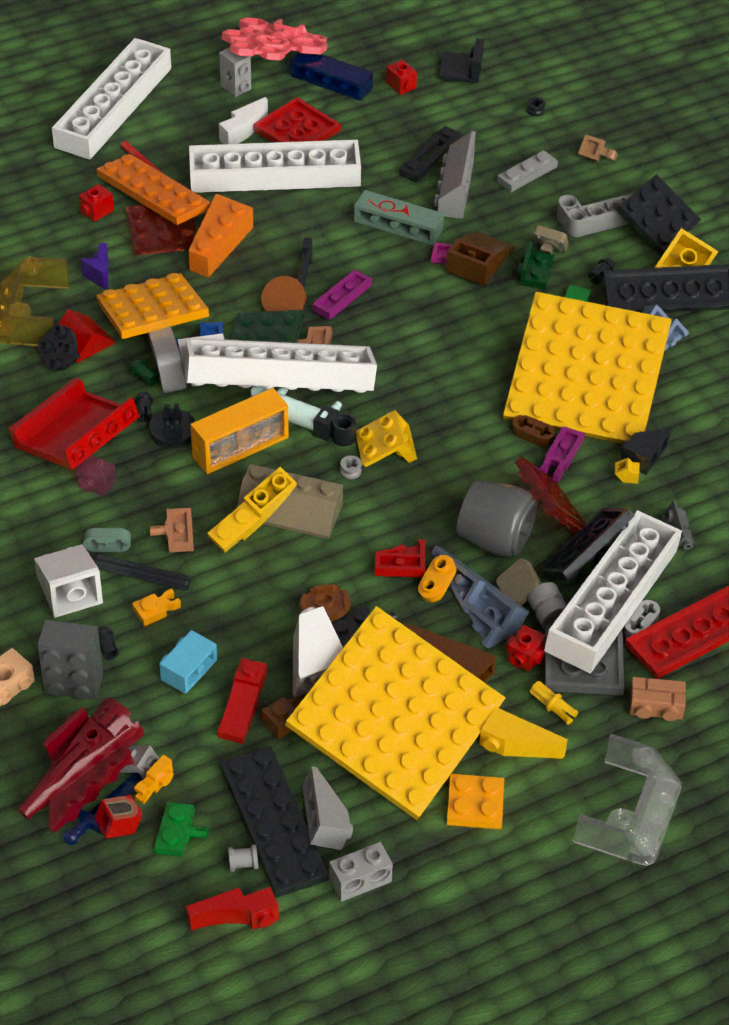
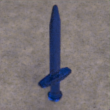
(88, 819)

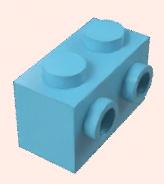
(188, 661)

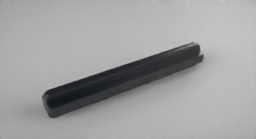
(143, 572)

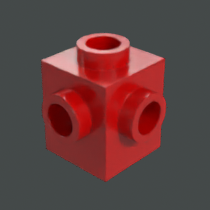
(525, 648)

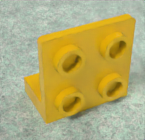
(385, 437)

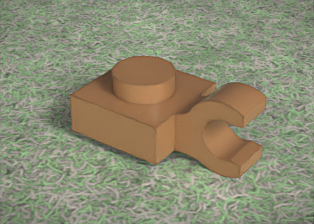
(594, 148)

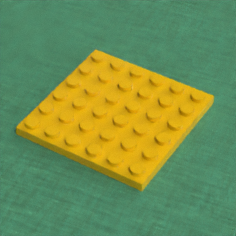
(588, 367)
(395, 712)

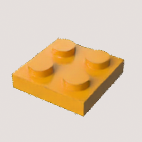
(475, 801)

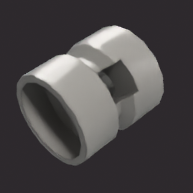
(546, 602)

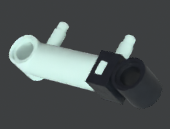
(323, 422)

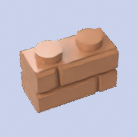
(657, 698)

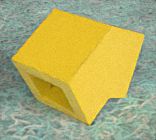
(627, 471)

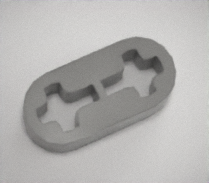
(638, 618)

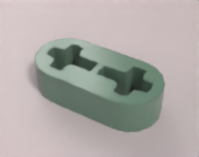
(107, 540)

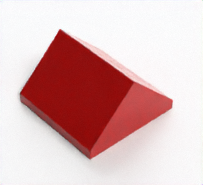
(89, 334)

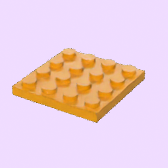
(152, 305)

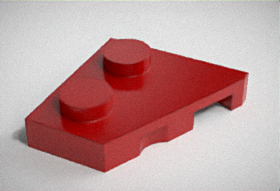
(401, 561)

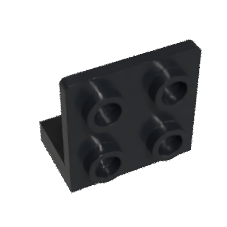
(463, 66)

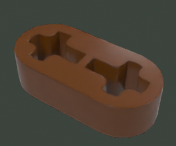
(533, 430)

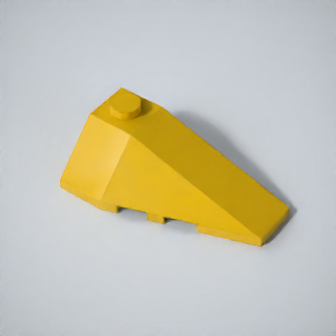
(687, 251)

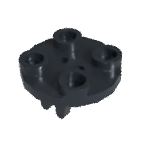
(59, 348)
(171, 426)

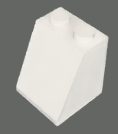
(69, 580)
(313, 648)

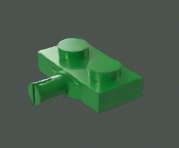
(177, 829)

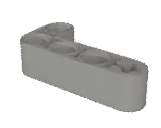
(590, 218)
(167, 359)

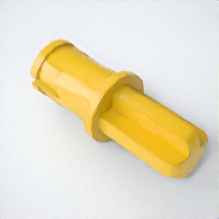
(553, 702)

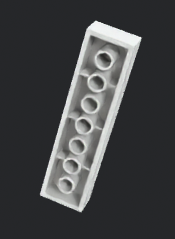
(111, 98)
(275, 166)
(279, 365)
(612, 592)

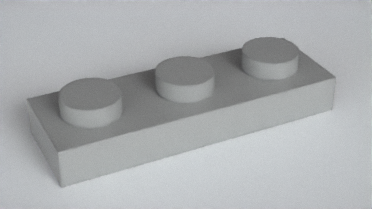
(527, 171)

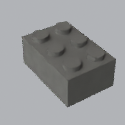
(70, 659)

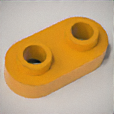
(438, 577)

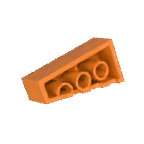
(219, 234)

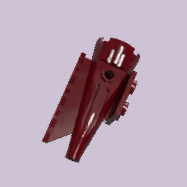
(83, 759)

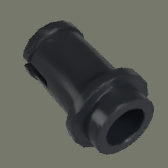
(603, 264)
(144, 401)
(107, 643)

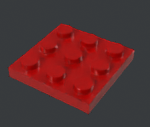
(296, 123)

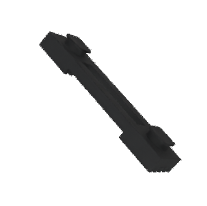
(417, 170)

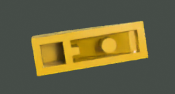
(519, 738)

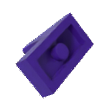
(97, 268)

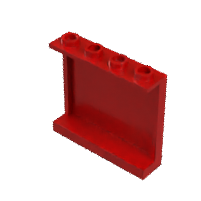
(71, 425)

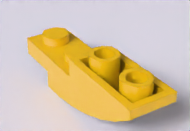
(254, 510)

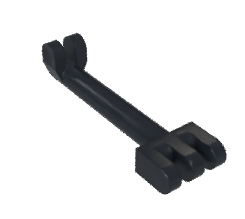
(306, 259)

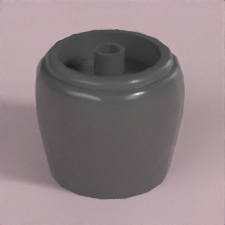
(497, 517)

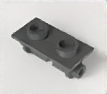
(677, 518)

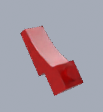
(243, 700)
(255, 909)

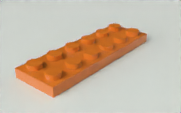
(153, 189)

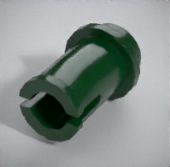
(140, 369)

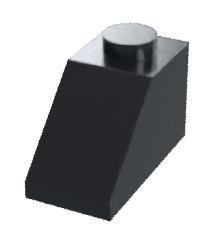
(646, 448)

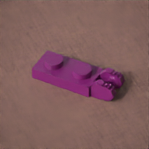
(562, 451)

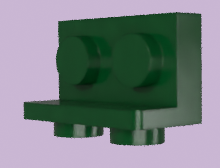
(535, 268)

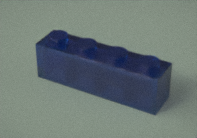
(332, 74)

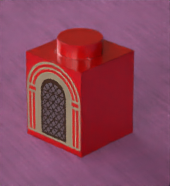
(118, 816)

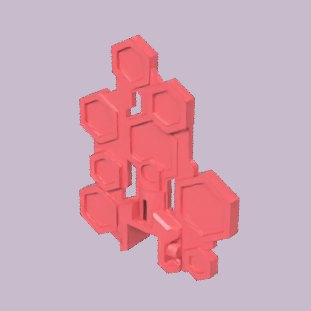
(272, 40)

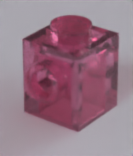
(96, 475)

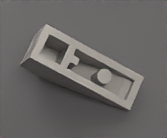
(325, 813)

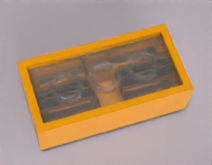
(239, 431)

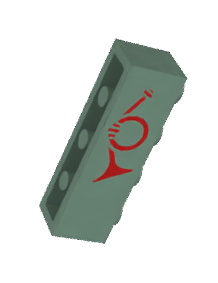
(398, 217)

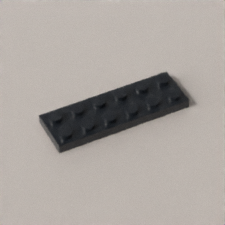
(668, 287)
(273, 821)

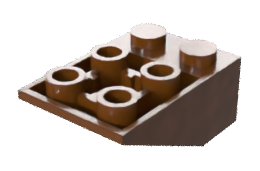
(477, 257)

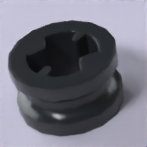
(536, 106)

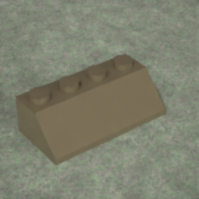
(309, 507)

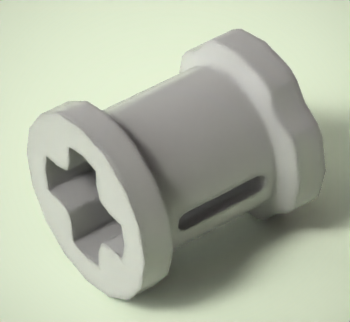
(243, 858)

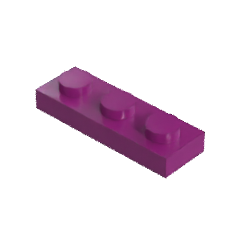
(342, 294)

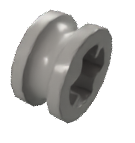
(350, 467)

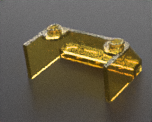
(16, 322)

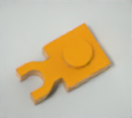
(154, 608)
(156, 777)

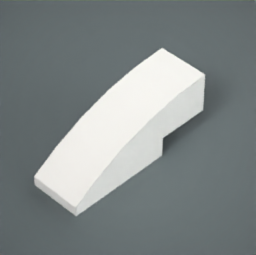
(241, 122)

